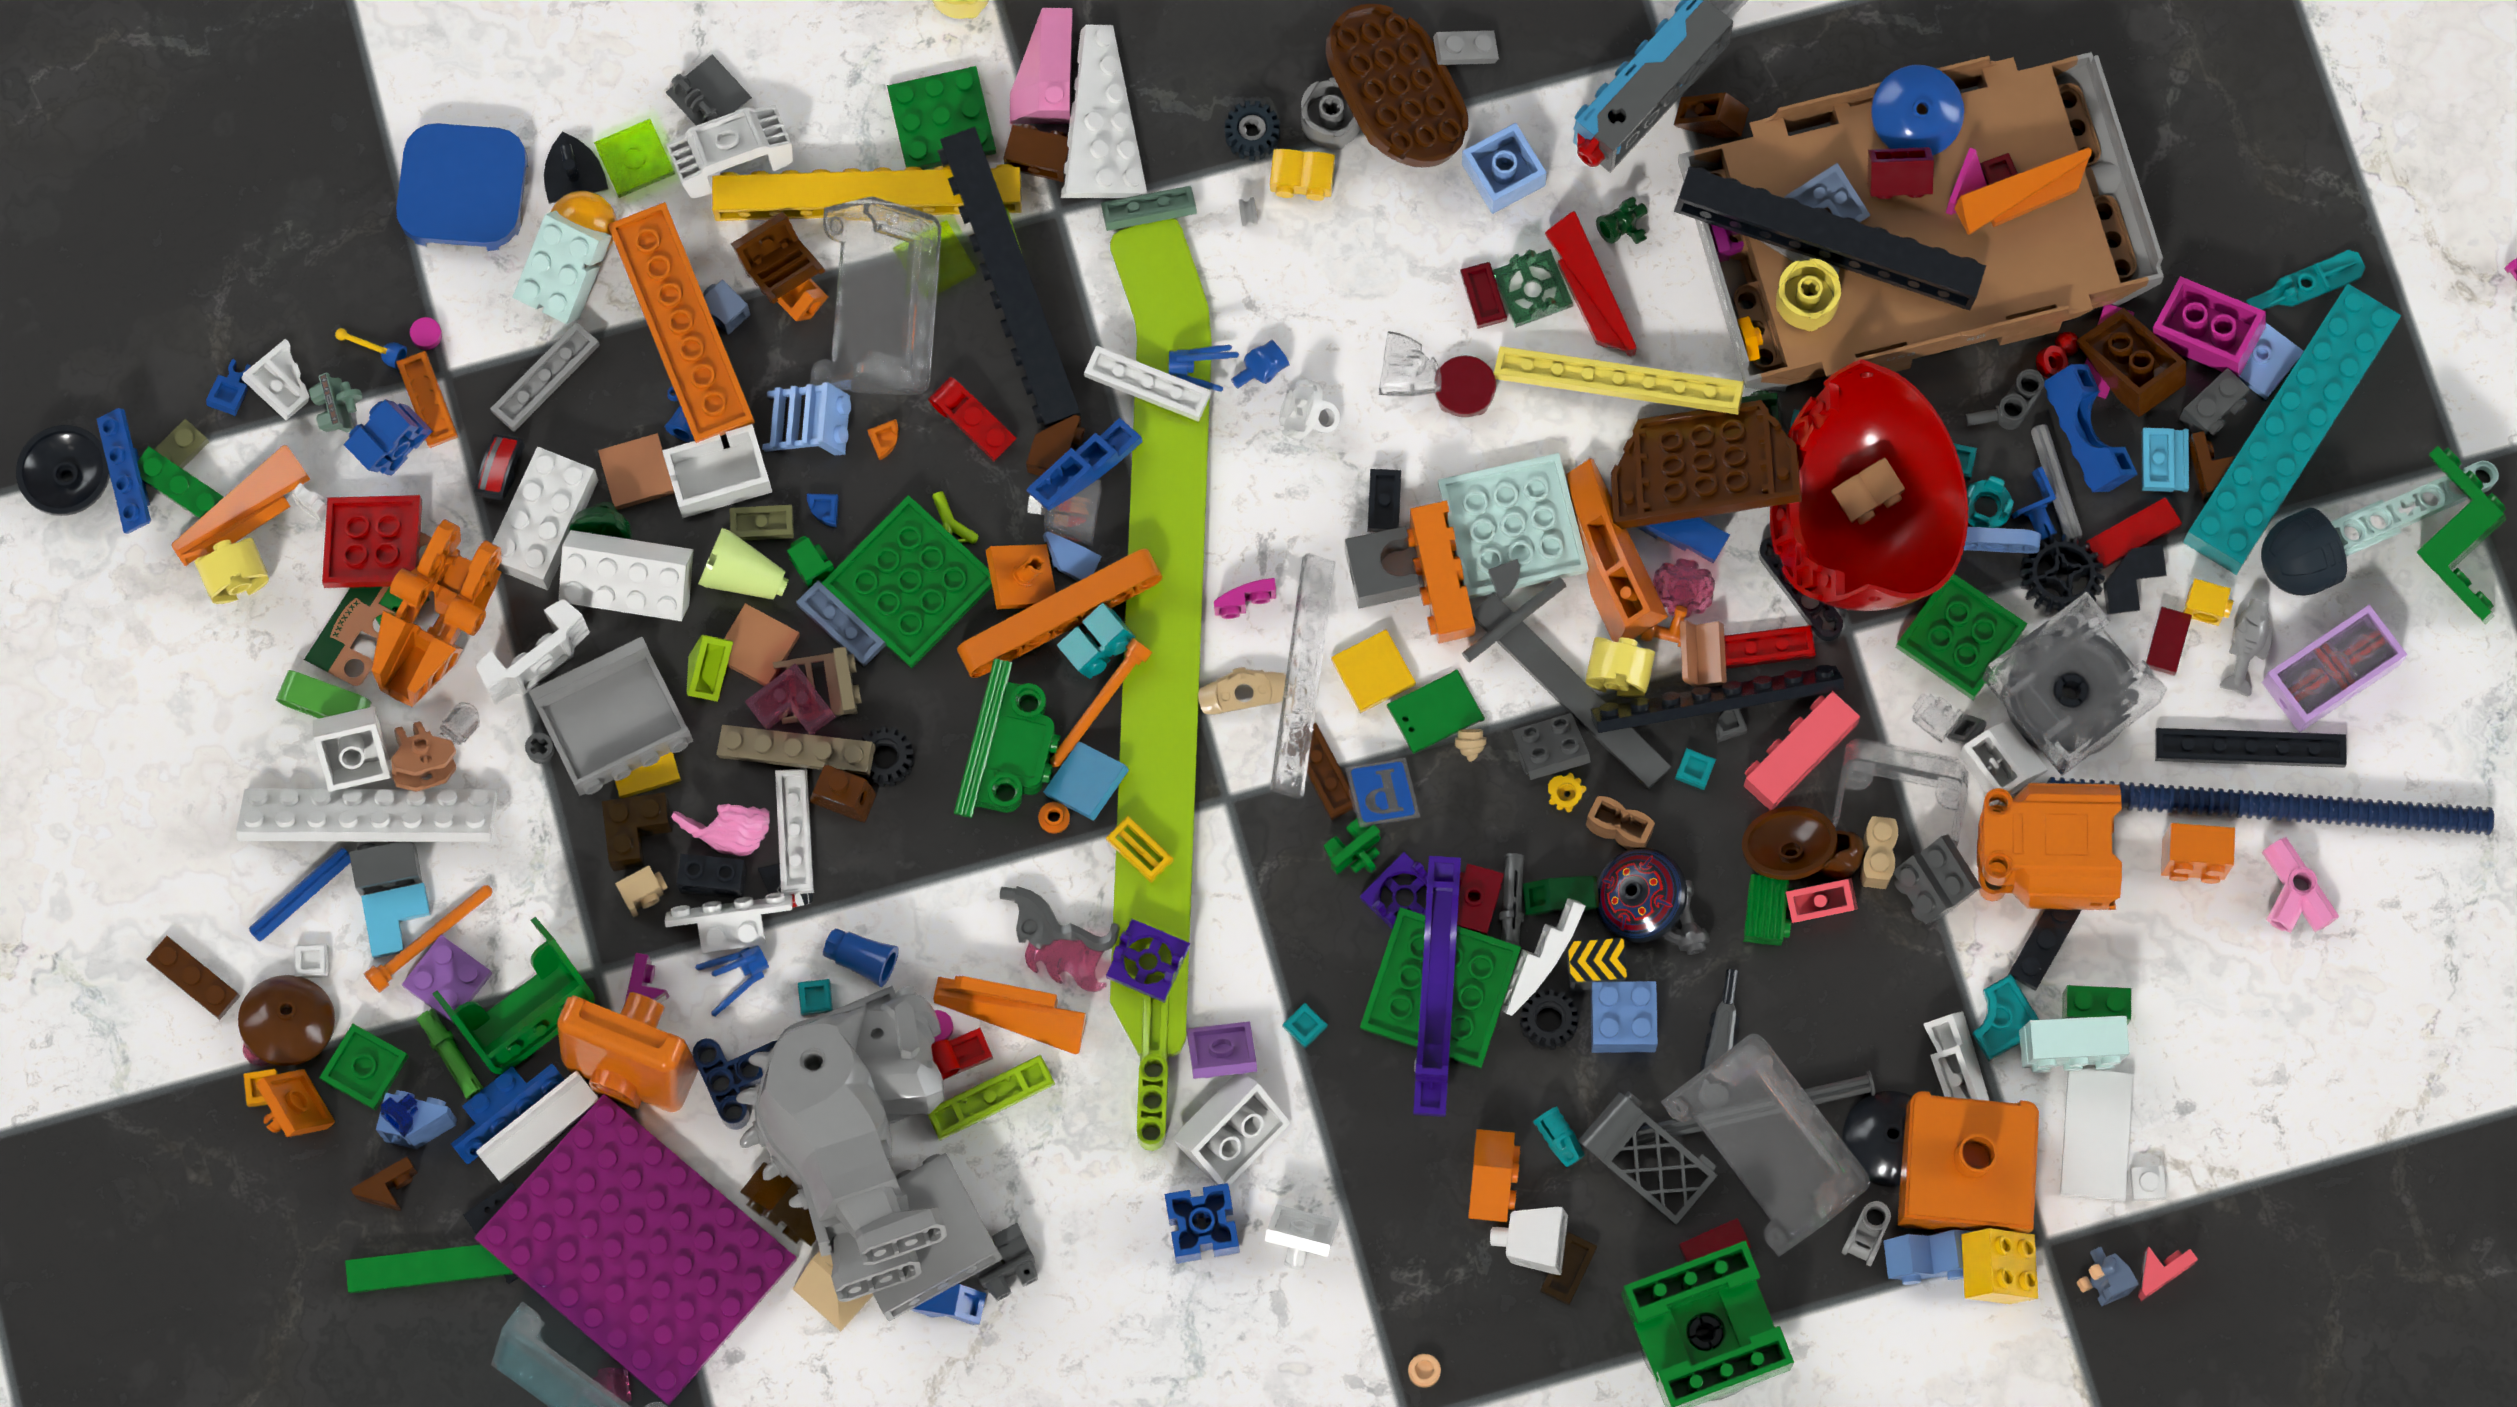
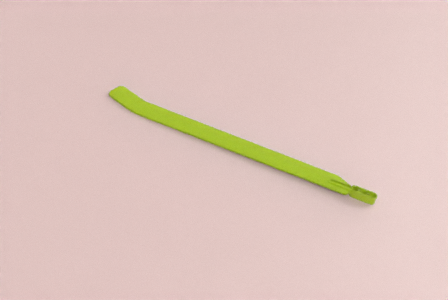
(1163, 692)

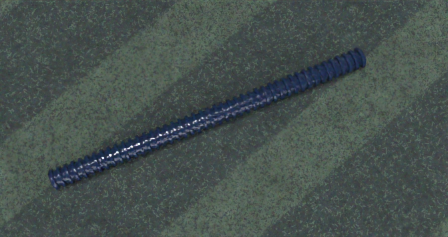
(2301, 807)

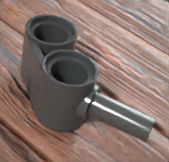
(2015, 398)

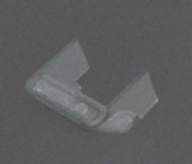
(1868, 758)

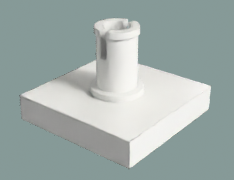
(1301, 1234)

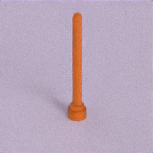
(1134, 655)
(381, 975)

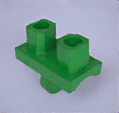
(1342, 856)

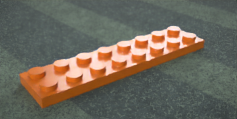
(680, 323)

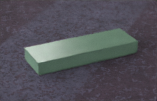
(1148, 208)

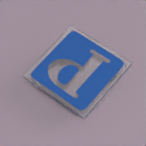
(1382, 792)

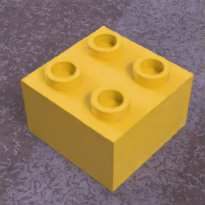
(1999, 1266)

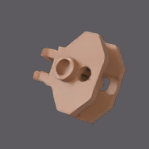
(420, 757)

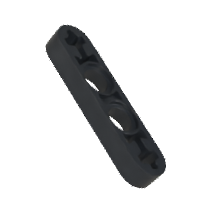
(1795, 596)

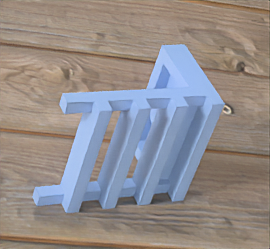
(823, 422)

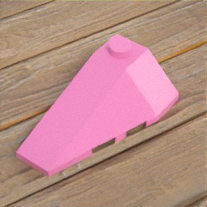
(1045, 75)

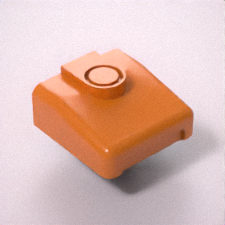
(626, 1052)
(1968, 1164)

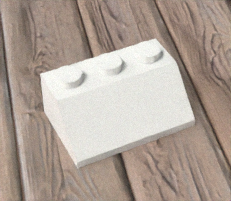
(1231, 1129)

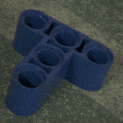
(731, 1070)

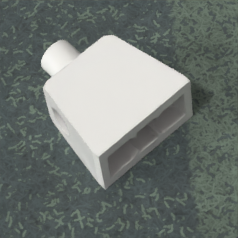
(1534, 1238)

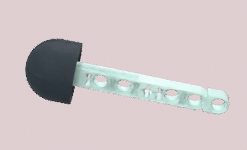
(2310, 552)

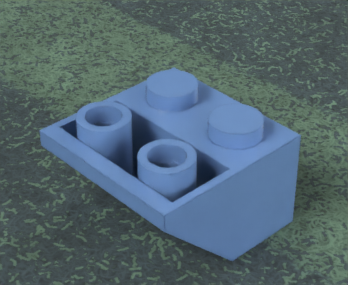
(428, 1122)

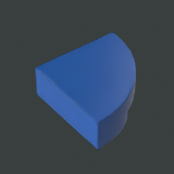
(824, 508)

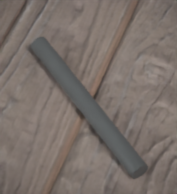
(1514, 619)

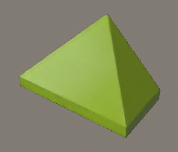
(708, 667)

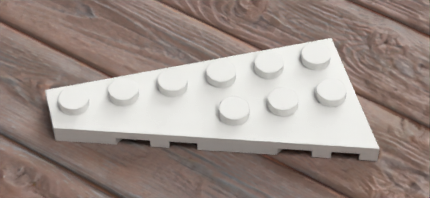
(1101, 129)

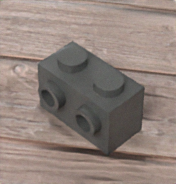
(2215, 404)

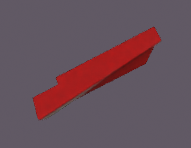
(1589, 285)

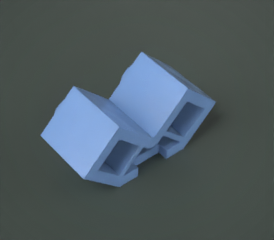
(1925, 1257)

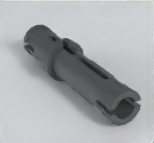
(1512, 898)

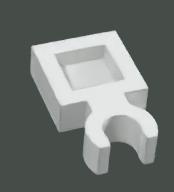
(310, 501)

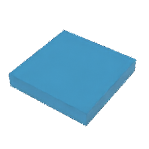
(1086, 780)

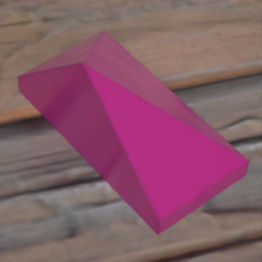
(1969, 179)

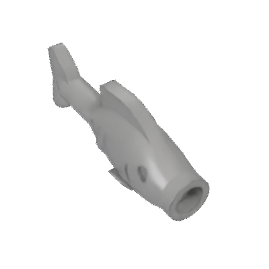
(2251, 639)

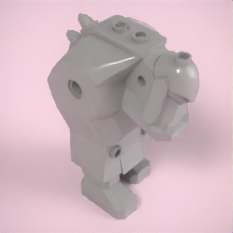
(829, 1133)

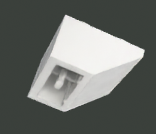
(2002, 759)

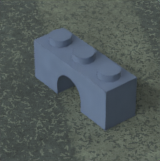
(725, 306)

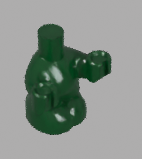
(1622, 222)

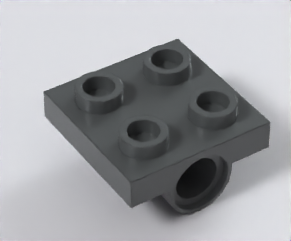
(1550, 746)

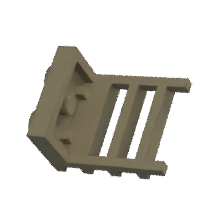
(838, 671)

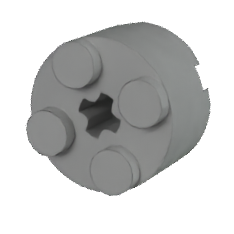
(1318, 125)

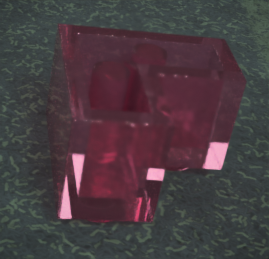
(788, 694)

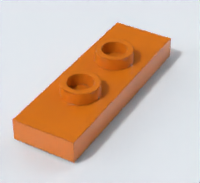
(427, 397)

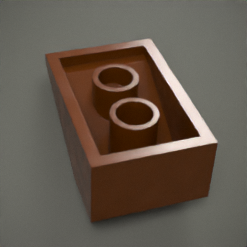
(2133, 361)

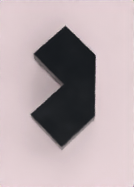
(2121, 585)

